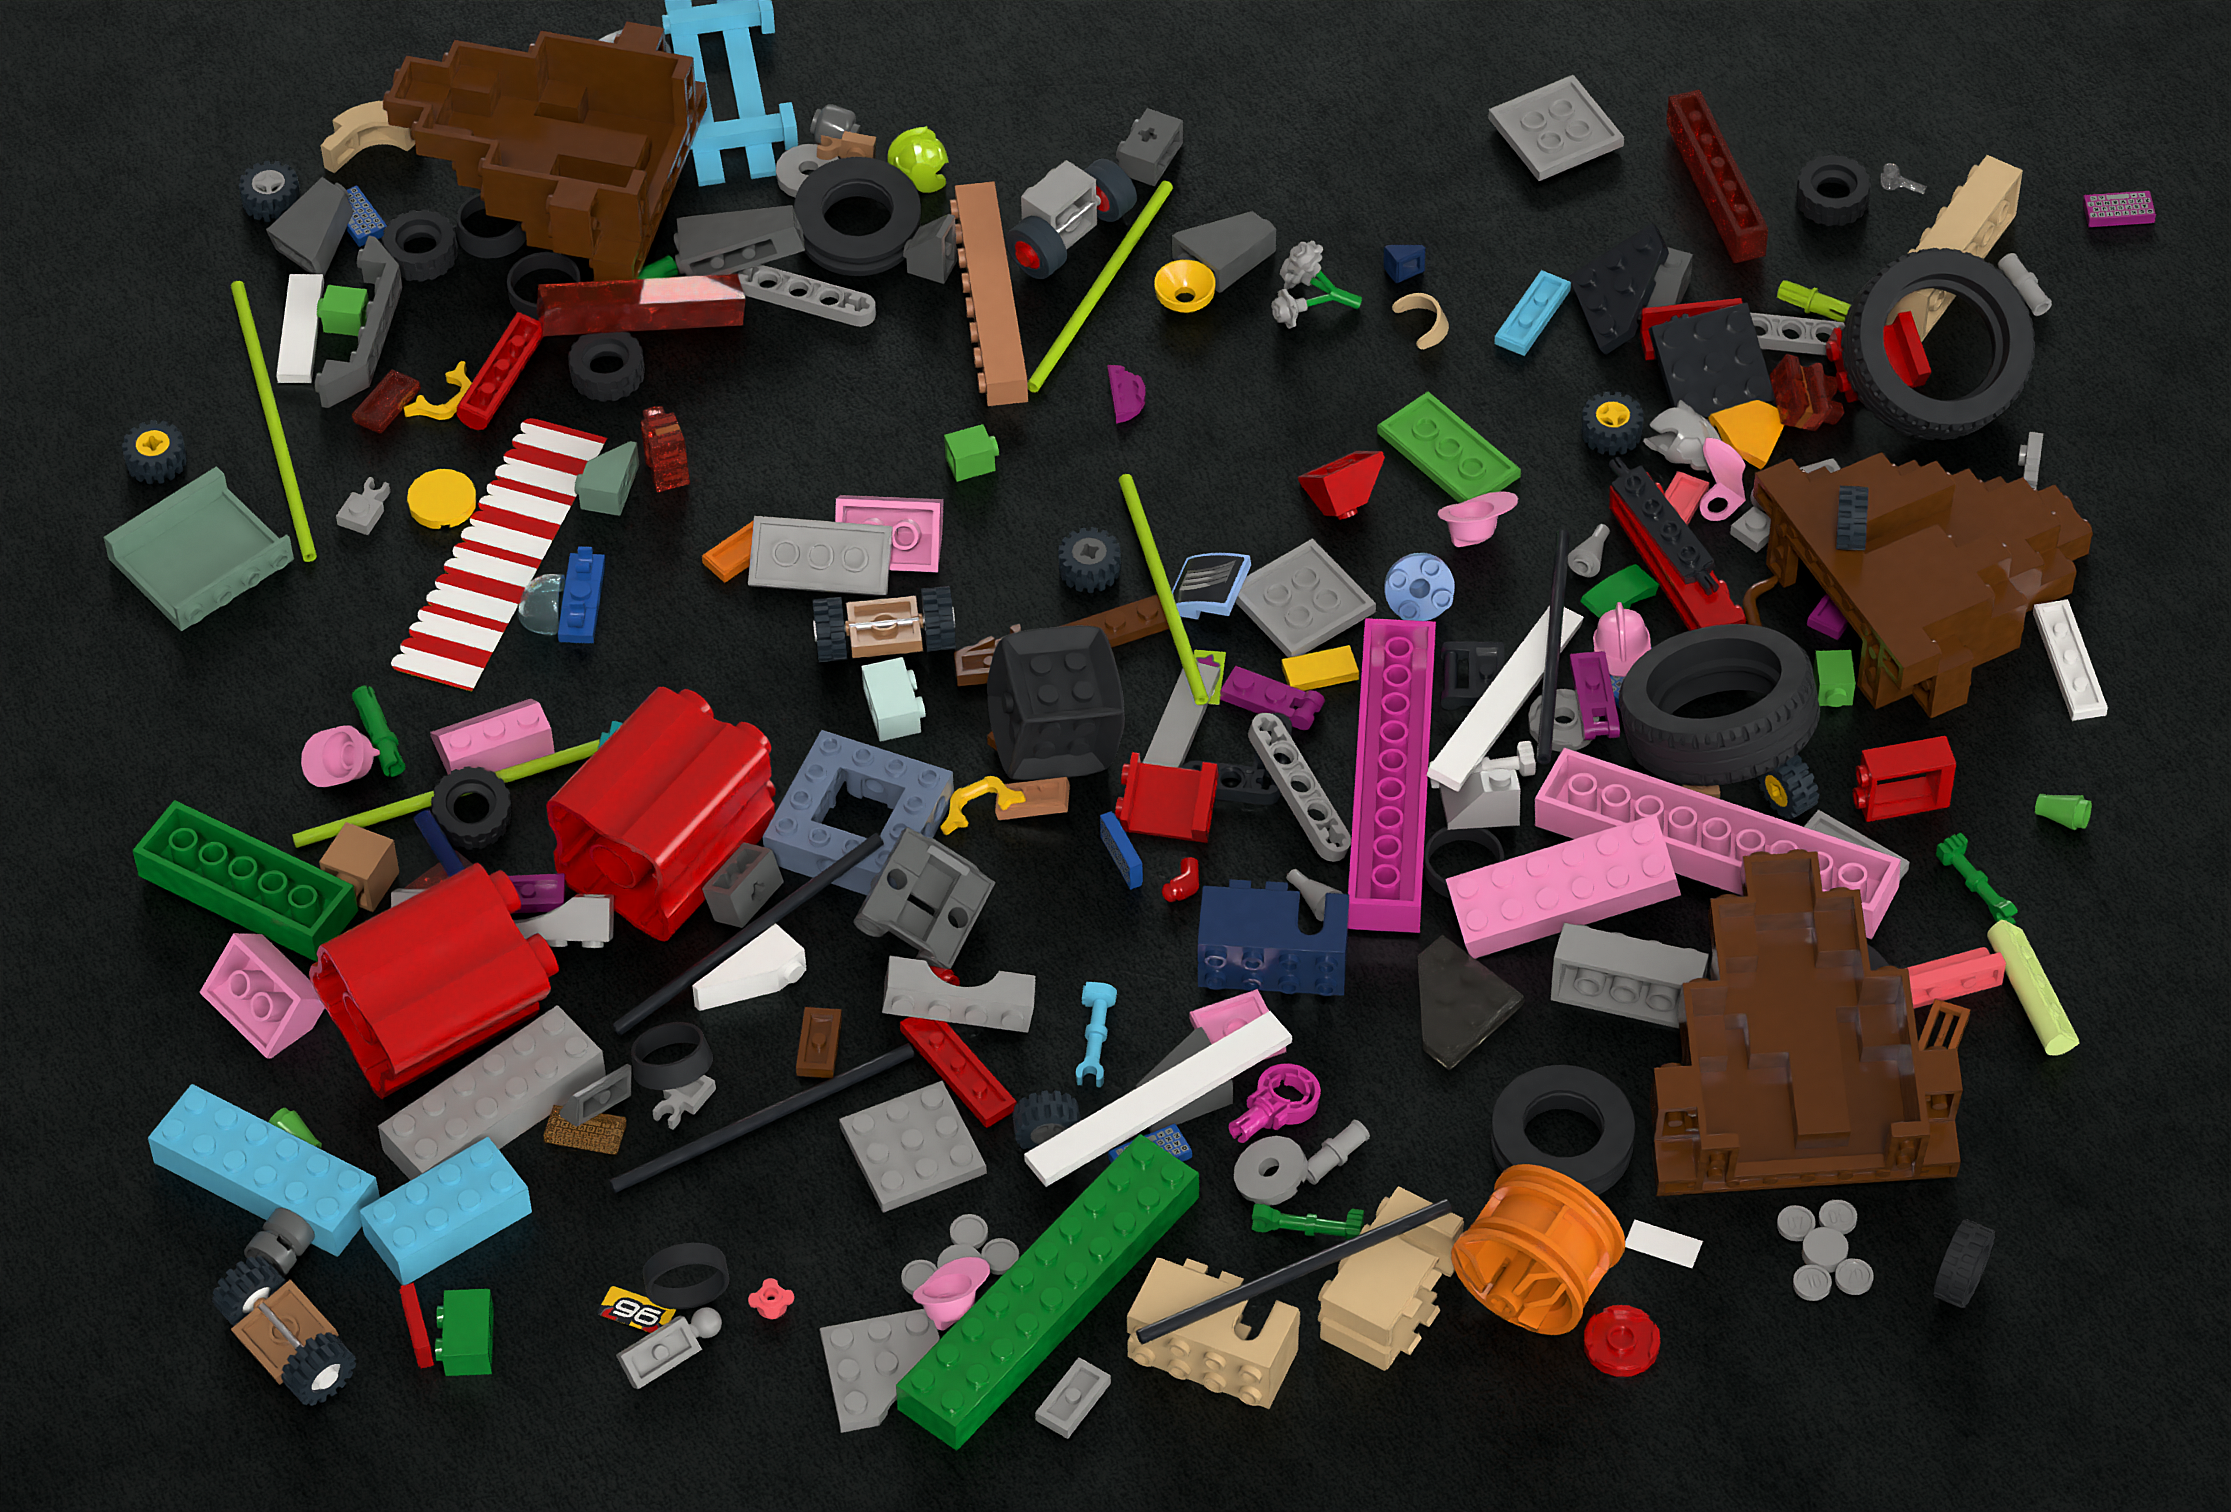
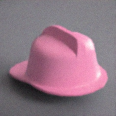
(1476, 518)
(1622, 638)
(337, 756)
(952, 1290)

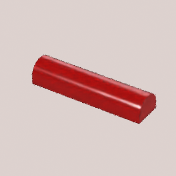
(500, 372)

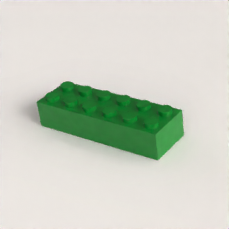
(245, 880)

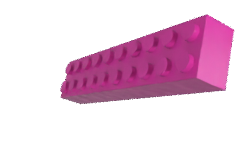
(1391, 776)

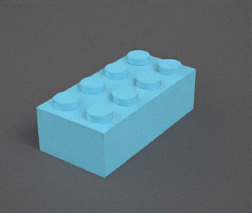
(445, 1211)

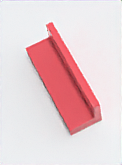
(1955, 976)

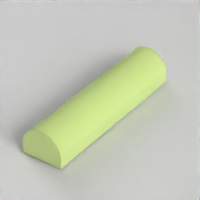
(2033, 988)

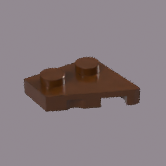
(974, 661)

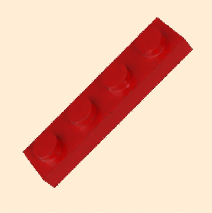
(959, 1068)

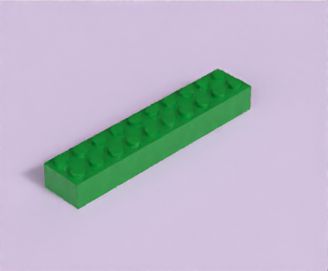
(1047, 1292)

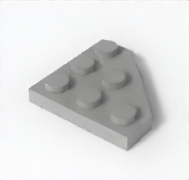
(870, 1359)

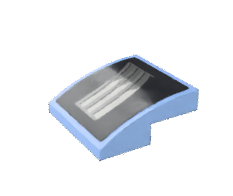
(1210, 583)

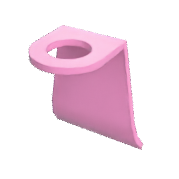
(1727, 470)

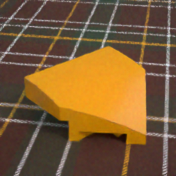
(1749, 430)

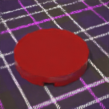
(1621, 1341)

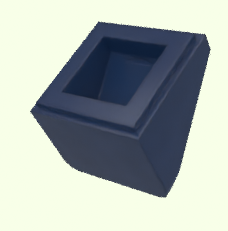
(1404, 261)

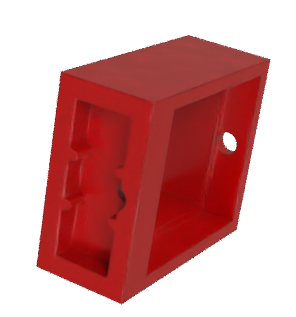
(1909, 795)

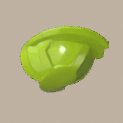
(919, 157)

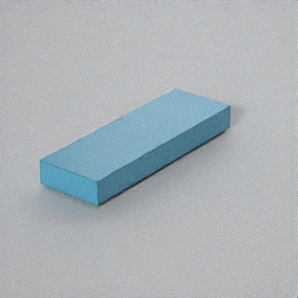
(1532, 313)

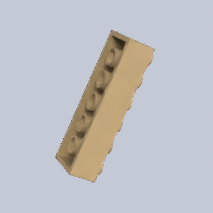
(1969, 224)

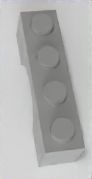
(917, 992)

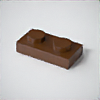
(819, 1042)

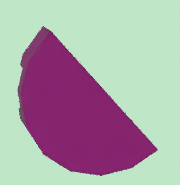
(1126, 392)

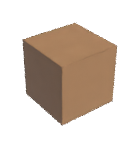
(363, 861)

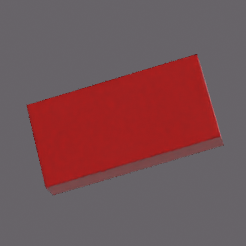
(416, 1326)

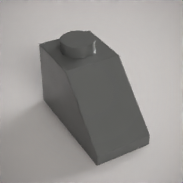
(933, 250)
(1671, 280)

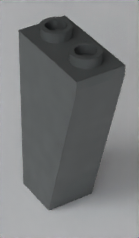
(736, 240)

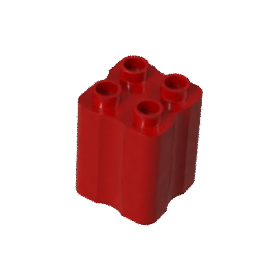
(662, 809)
(433, 977)

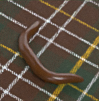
(1750, 596)

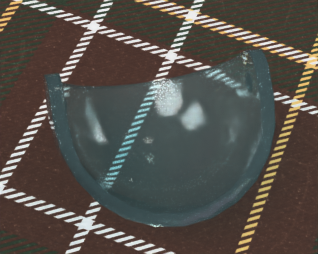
(540, 604)

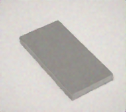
(820, 556)

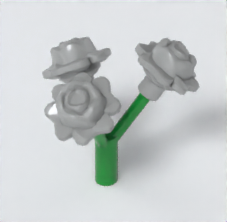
(1303, 267)

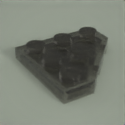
(1459, 1001)

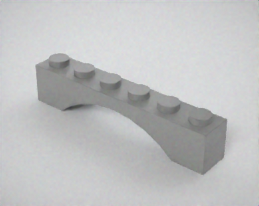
(581, 918)

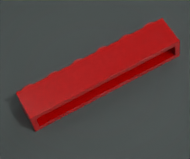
(1690, 599)

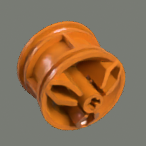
(1538, 1249)

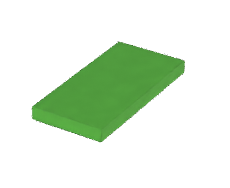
(1448, 449)

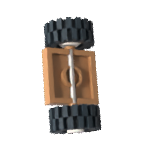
(884, 625)
(283, 1330)

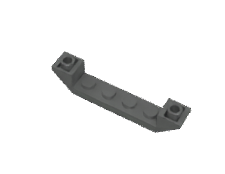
(344, 379)

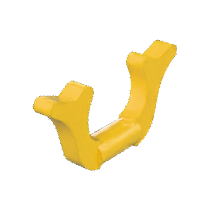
(442, 411)
(962, 795)

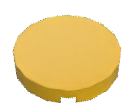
(441, 498)

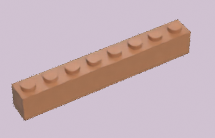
(991, 294)

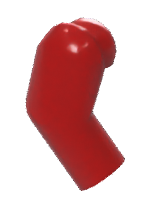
(1184, 884)

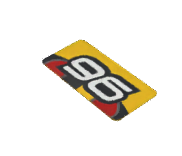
(634, 1310)

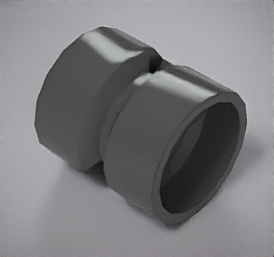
(281, 1240)

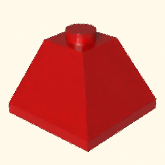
(1343, 483)

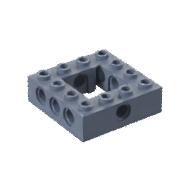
(910, 787)

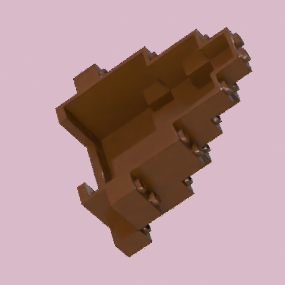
(561, 136)
(1940, 570)
(1799, 1052)

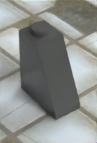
(313, 226)
(1227, 246)
(1210, 1101)

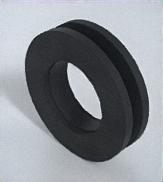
(861, 178)
(1565, 1089)

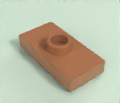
(1041, 796)

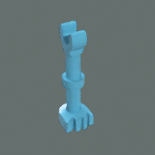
(1100, 997)

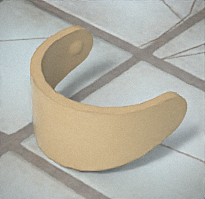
(1425, 301)

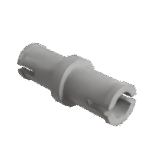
(2025, 283)
(1336, 1150)

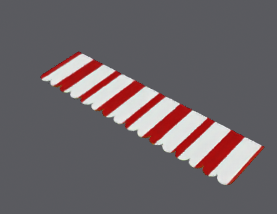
(497, 555)

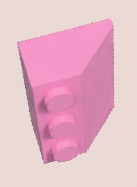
(915, 525)
(496, 738)
(262, 994)

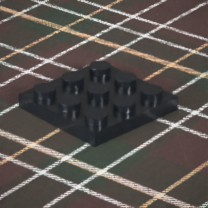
(1712, 360)

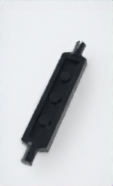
(1663, 525)

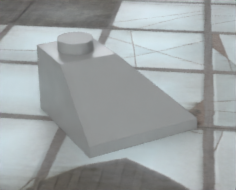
(1483, 801)

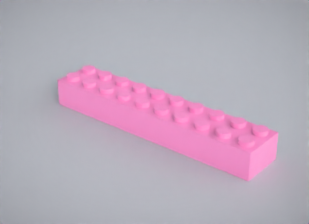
(1704, 832)

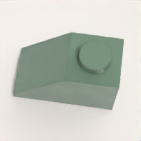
(608, 480)

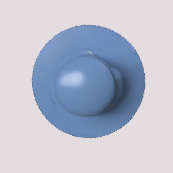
(1419, 587)

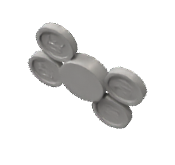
(967, 1235)
(1825, 1250)

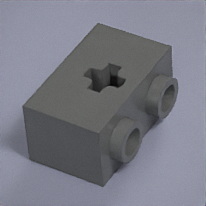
(1150, 146)
(743, 885)

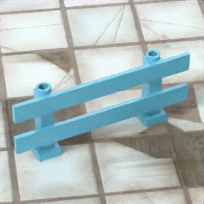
(754, 127)

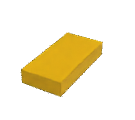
(1320, 668)

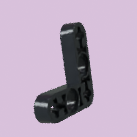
(1250, 778)

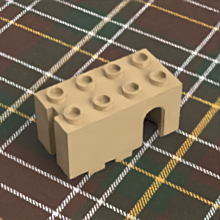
(1388, 1287)
(1217, 1346)

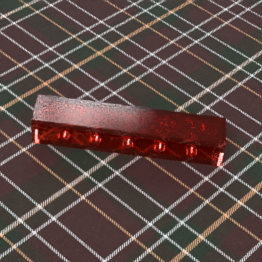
(1717, 176)
(640, 304)

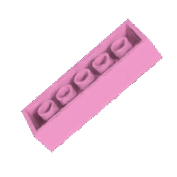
(1562, 885)

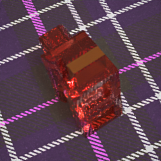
(1804, 394)
(664, 449)

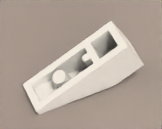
(753, 971)

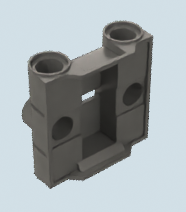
(938, 879)

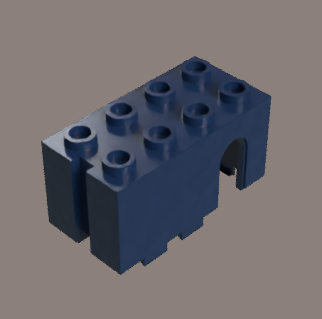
(1255, 943)

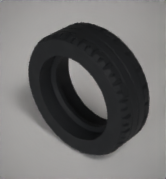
(1994, 301)
(1725, 746)

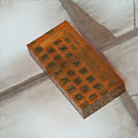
(598, 1134)

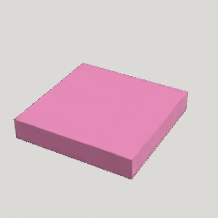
(1230, 1015)

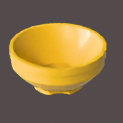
(1185, 277)

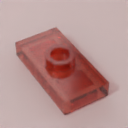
(386, 401)

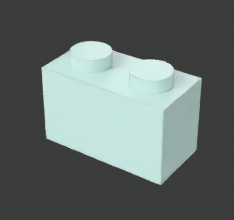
(892, 698)

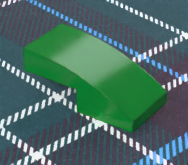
(1624, 586)

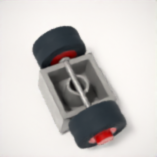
(1064, 210)

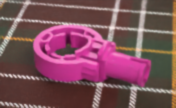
(1269, 1108)

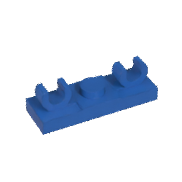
(581, 596)

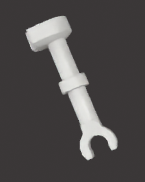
(1523, 762)

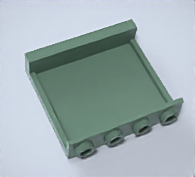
(196, 550)

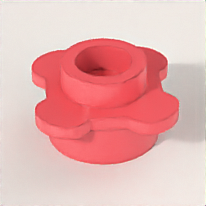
(771, 1308)

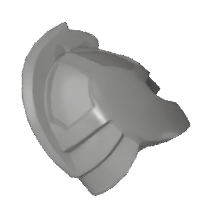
(1684, 436)

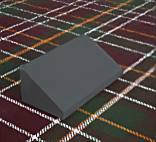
(598, 1096)

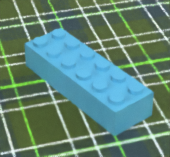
(262, 1167)

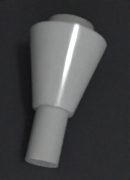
(1588, 555)
(1312, 892)

